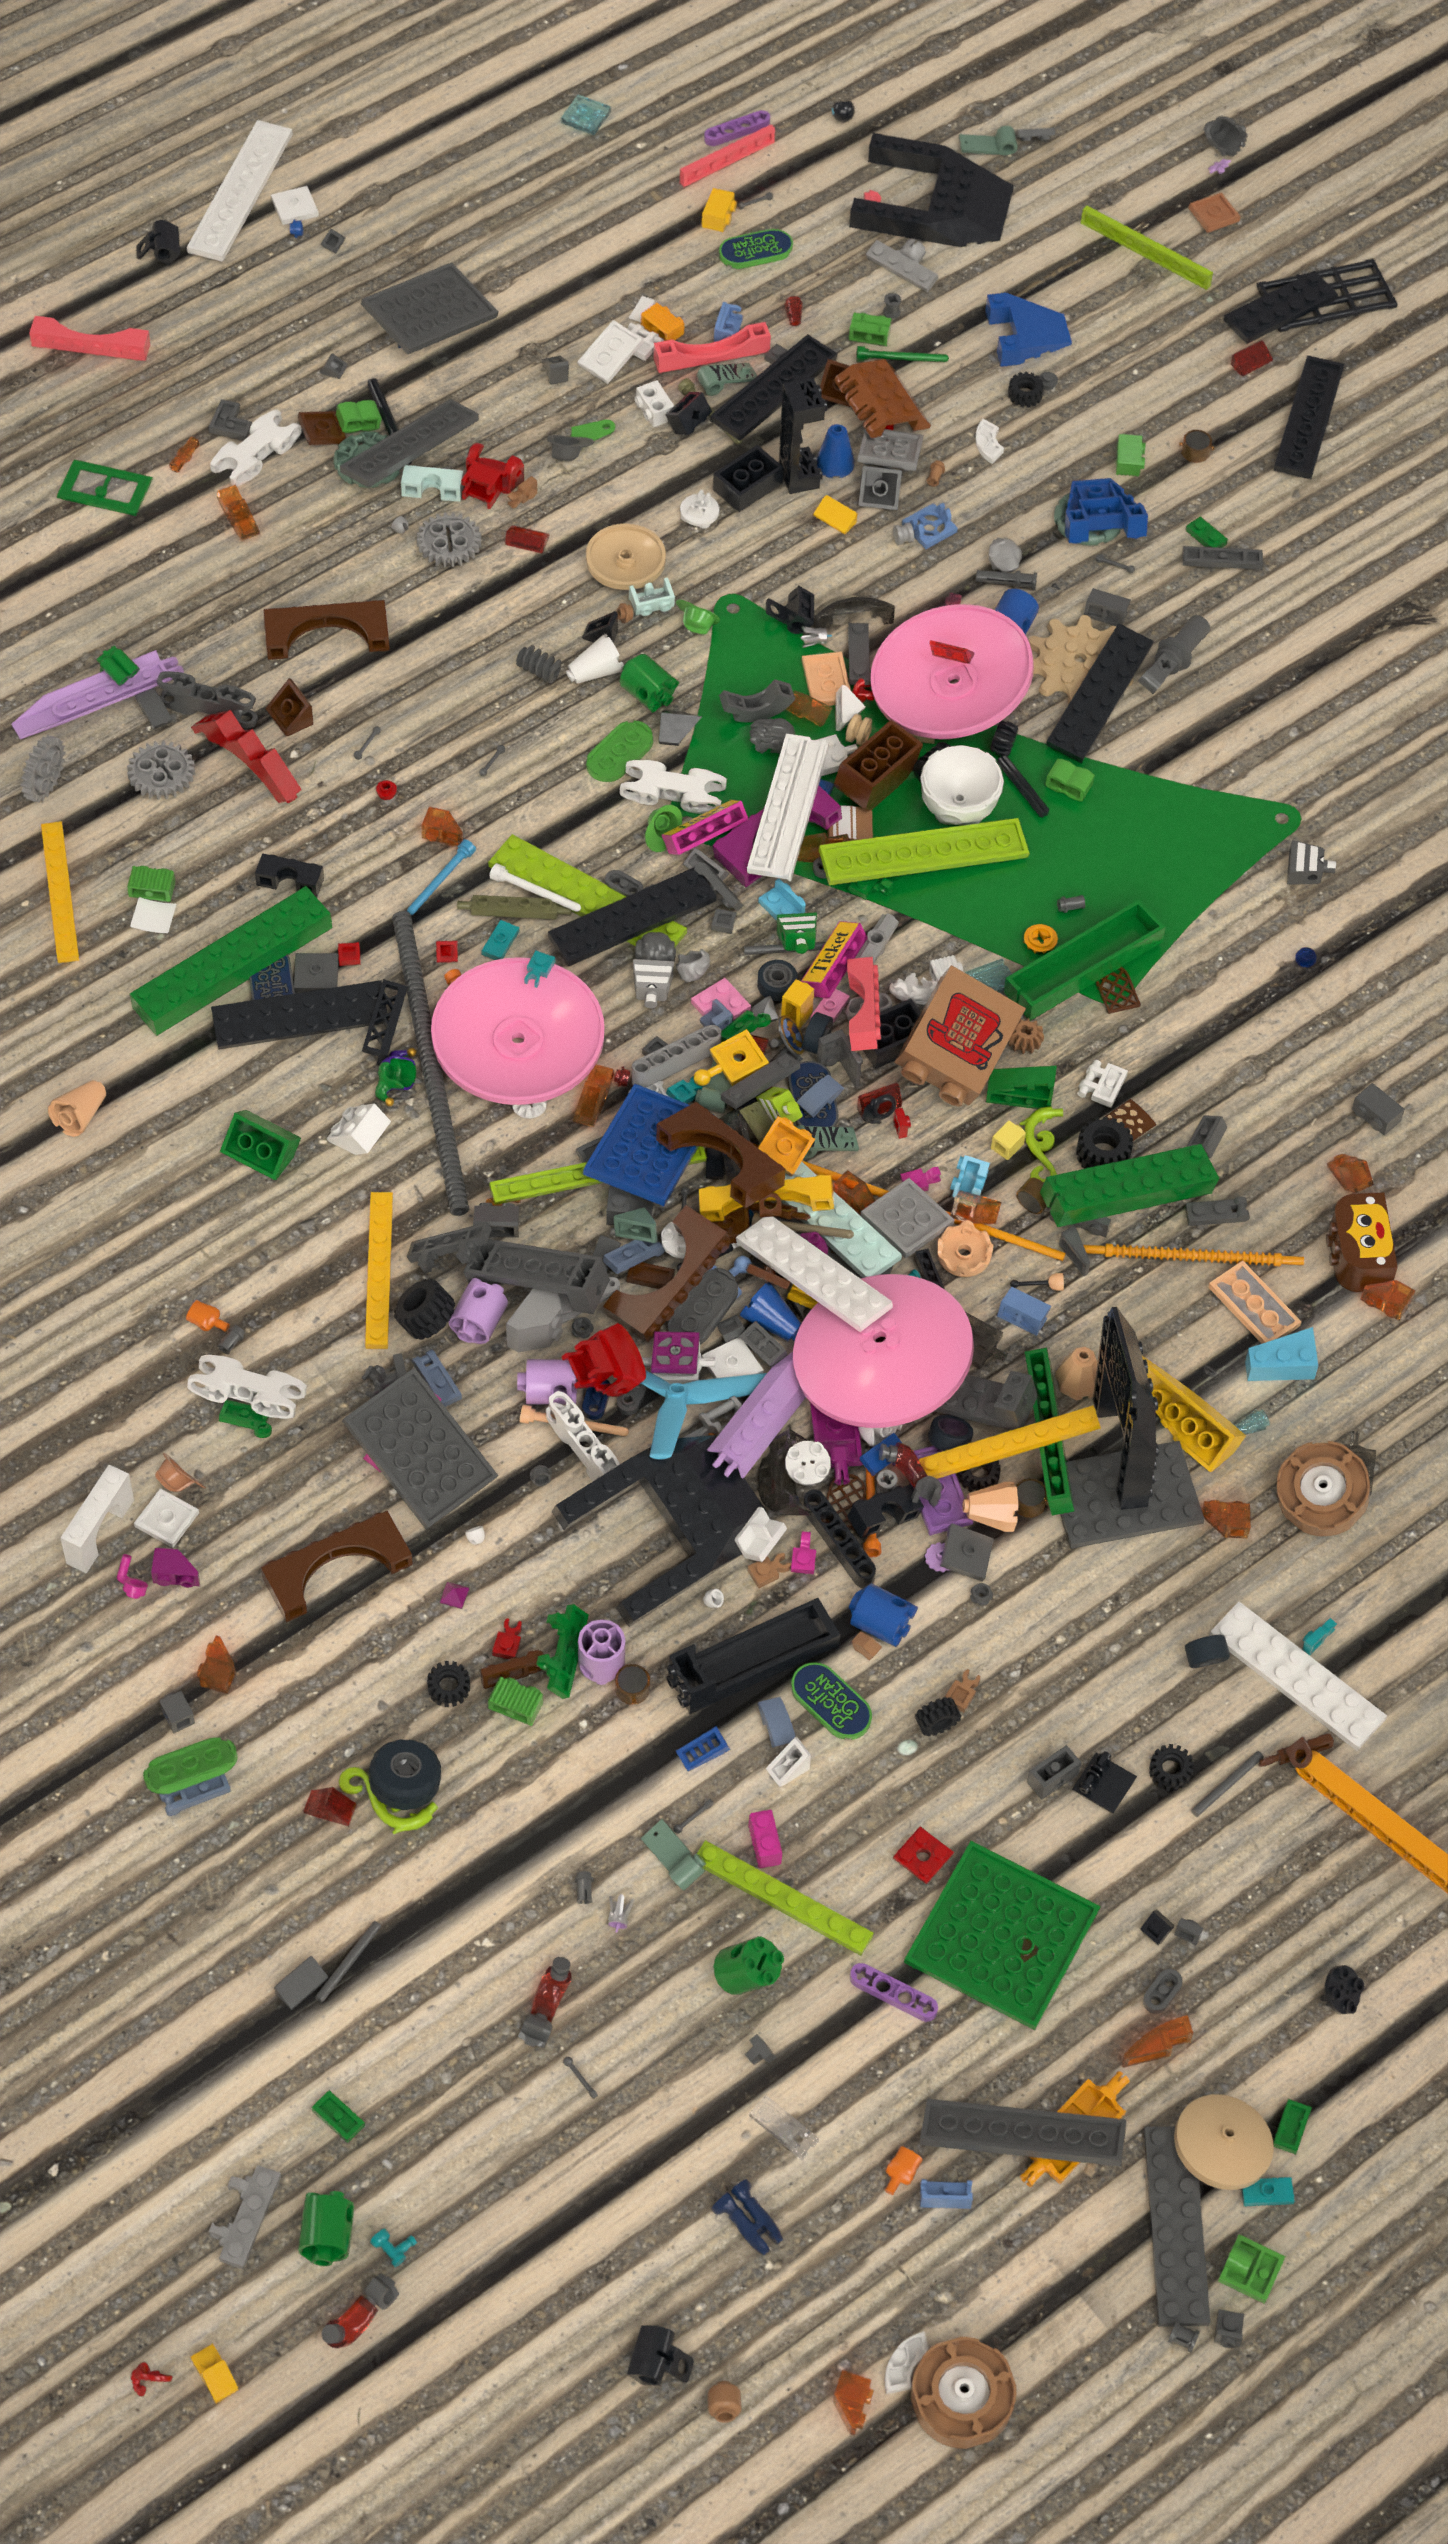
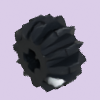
(1004, 738)

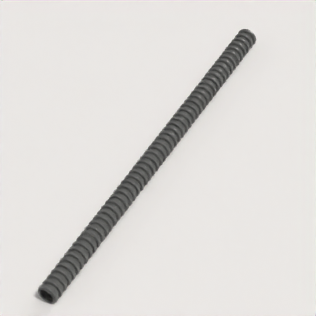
(430, 1066)

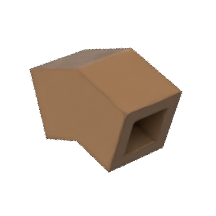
(866, 1645)

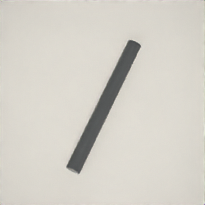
(767, 949)
(1227, 1783)
(348, 1961)

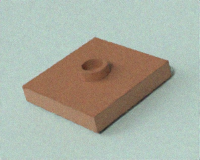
(1214, 212)

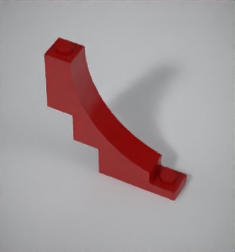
(266, 764)

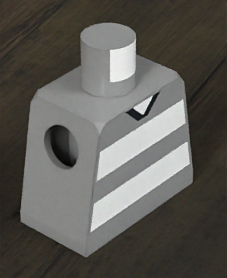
(652, 980)

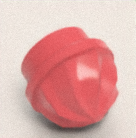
(872, 196)

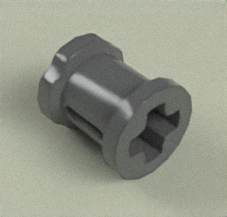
(892, 303)
(1184, 2336)

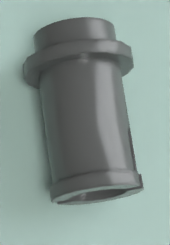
(1065, 904)
(231, 1339)
(584, 1887)

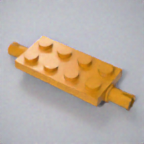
(1089, 2101)

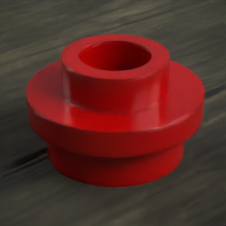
(386, 789)

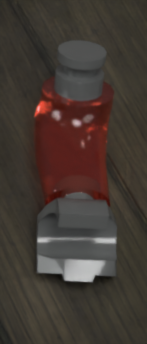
(910, 1466)
(547, 1998)
(351, 2325)

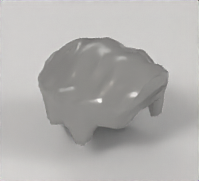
(1004, 555)
(693, 965)

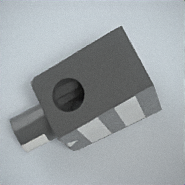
(1307, 864)

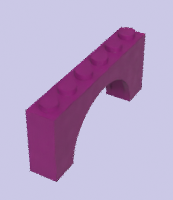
(736, 847)

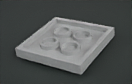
(891, 450)
(907, 1217)

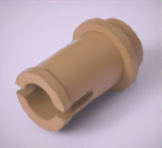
(937, 469)

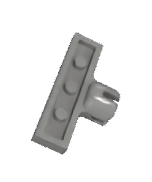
(904, 262)

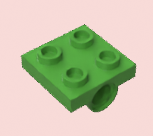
(1251, 2269)

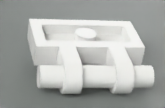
(649, 339)
(1108, 1086)

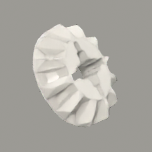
(527, 1112)

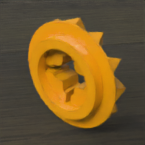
(1046, 933)

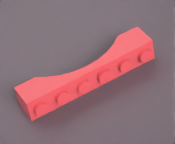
(749, 341)
(126, 344)
(865, 1025)

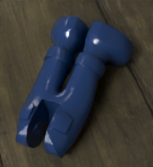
(750, 2231)

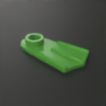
(593, 430)

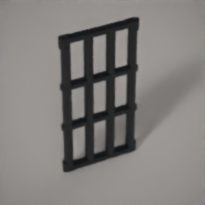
(1345, 298)

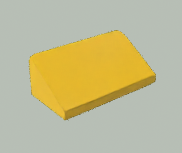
(836, 514)

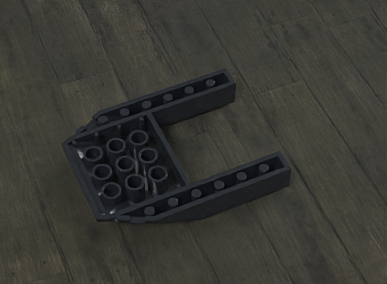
(965, 204)
(1126, 1392)
(694, 1500)

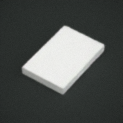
(610, 351)

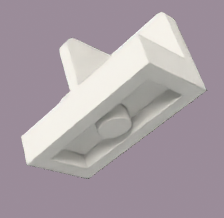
(759, 1536)

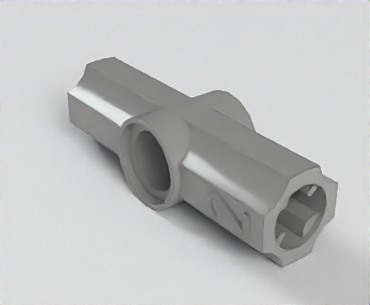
(881, 934)

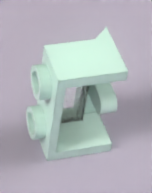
(652, 599)

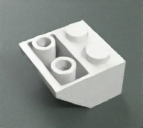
(359, 1129)

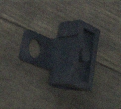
(163, 240)
(797, 612)
(657, 2355)

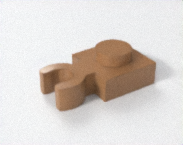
(525, 491)
(767, 1571)
(963, 1692)

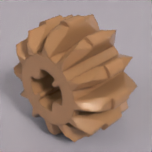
(1027, 1036)

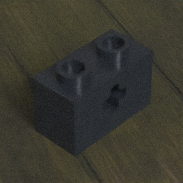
(688, 413)

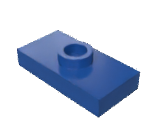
(871, 1458)

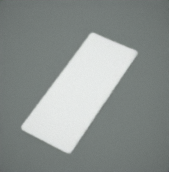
(643, 304)

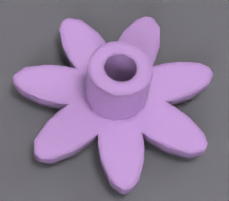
(1219, 166)

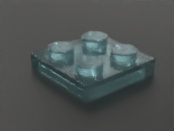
(586, 114)

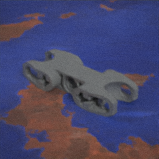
(210, 700)

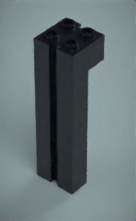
(751, 1656)

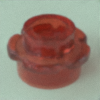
(622, 1077)

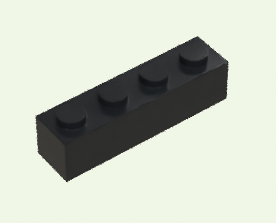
(927, 1267)

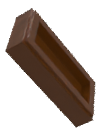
(650, 1275)

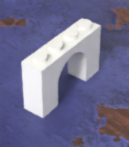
(110, 1494)

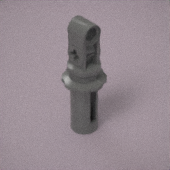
(1175, 653)

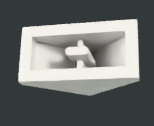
(846, 707)
(790, 1763)

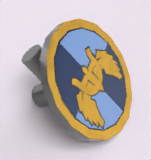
(790, 1036)

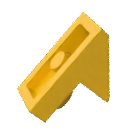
(214, 2373)

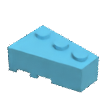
(1284, 1358)

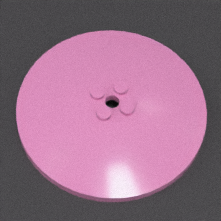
(916, 686)
(492, 1007)
(892, 1380)

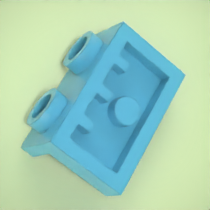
(781, 900)

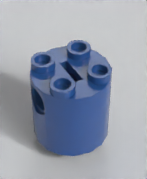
(1018, 607)
(881, 1614)

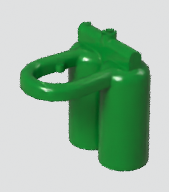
(117, 665)

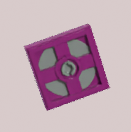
(675, 1352)

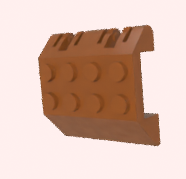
(879, 394)

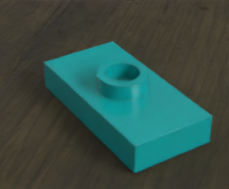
(500, 940)
(1269, 2192)

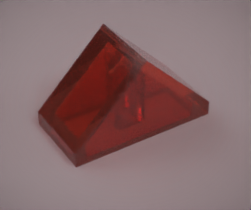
(330, 1805)

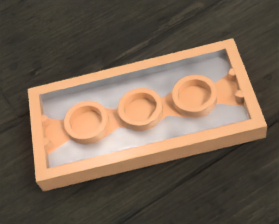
(1254, 1303)

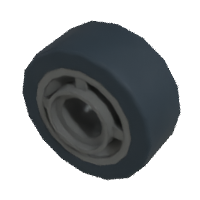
(774, 971)
(818, 1027)

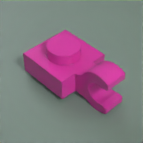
(923, 1179)
(804, 1558)

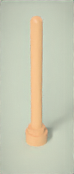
(529, 1415)

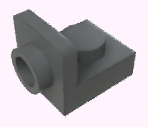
(1229, 2328)

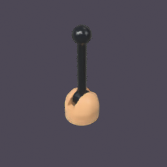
(1055, 1282)

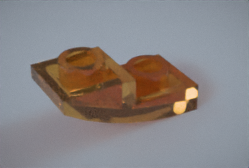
(810, 708)

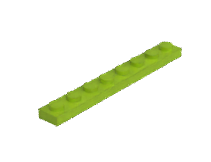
(1146, 247)
(785, 1898)

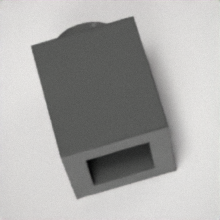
(177, 1711)

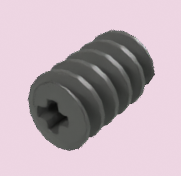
(538, 663)

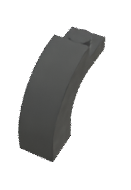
(761, 705)

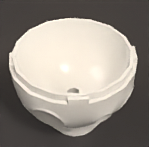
(961, 785)

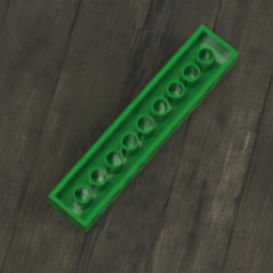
(230, 960)

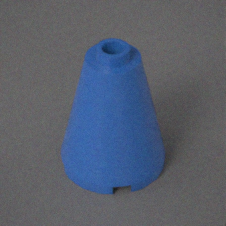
(836, 453)
(772, 1313)

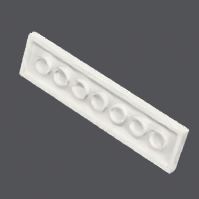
(814, 1272)
(1299, 1676)

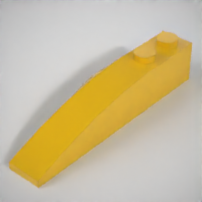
(1192, 1421)

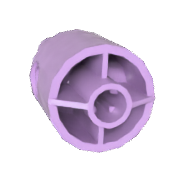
(478, 1311)
(545, 1378)
(601, 1651)

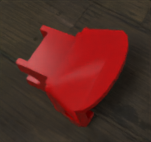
(489, 477)
(604, 1355)

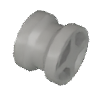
(903, 533)

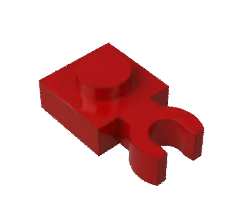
(507, 1643)

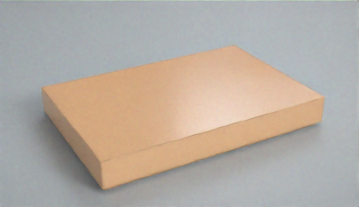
(825, 676)

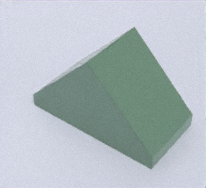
(636, 1225)

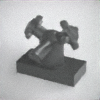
(381, 1379)

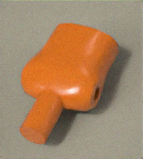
(206, 1317)
(902, 2169)

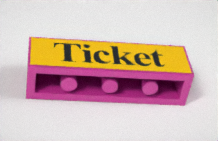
(705, 827)
(832, 959)

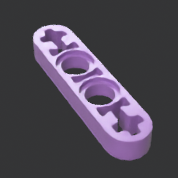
(717, 135)
(891, 1995)

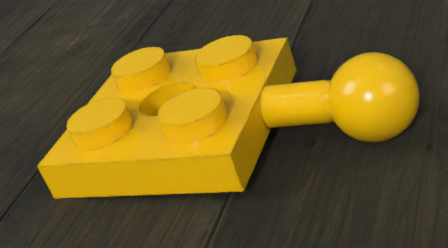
(732, 1069)

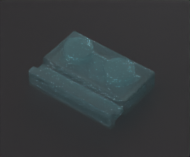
(991, 974)

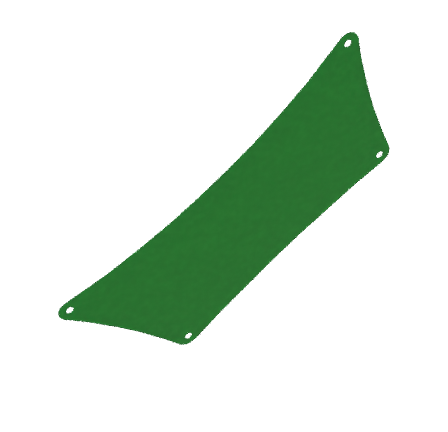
(1120, 844)

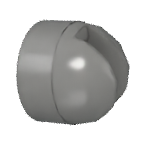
(400, 525)

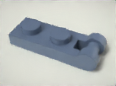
(632, 1254)
(437, 1378)
(195, 1794)

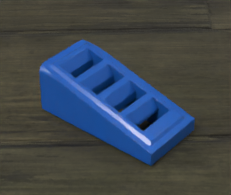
(715, 1752)

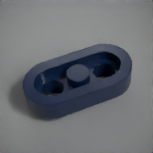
(595, 1400)

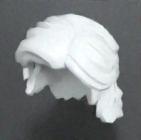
(911, 989)

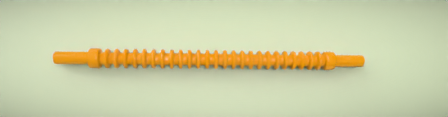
(1275, 1259)

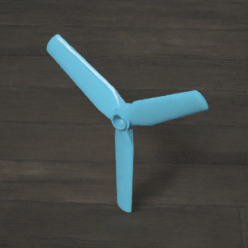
(678, 1395)

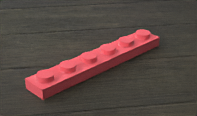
(727, 155)

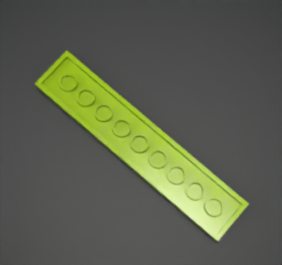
(923, 851)
(563, 879)

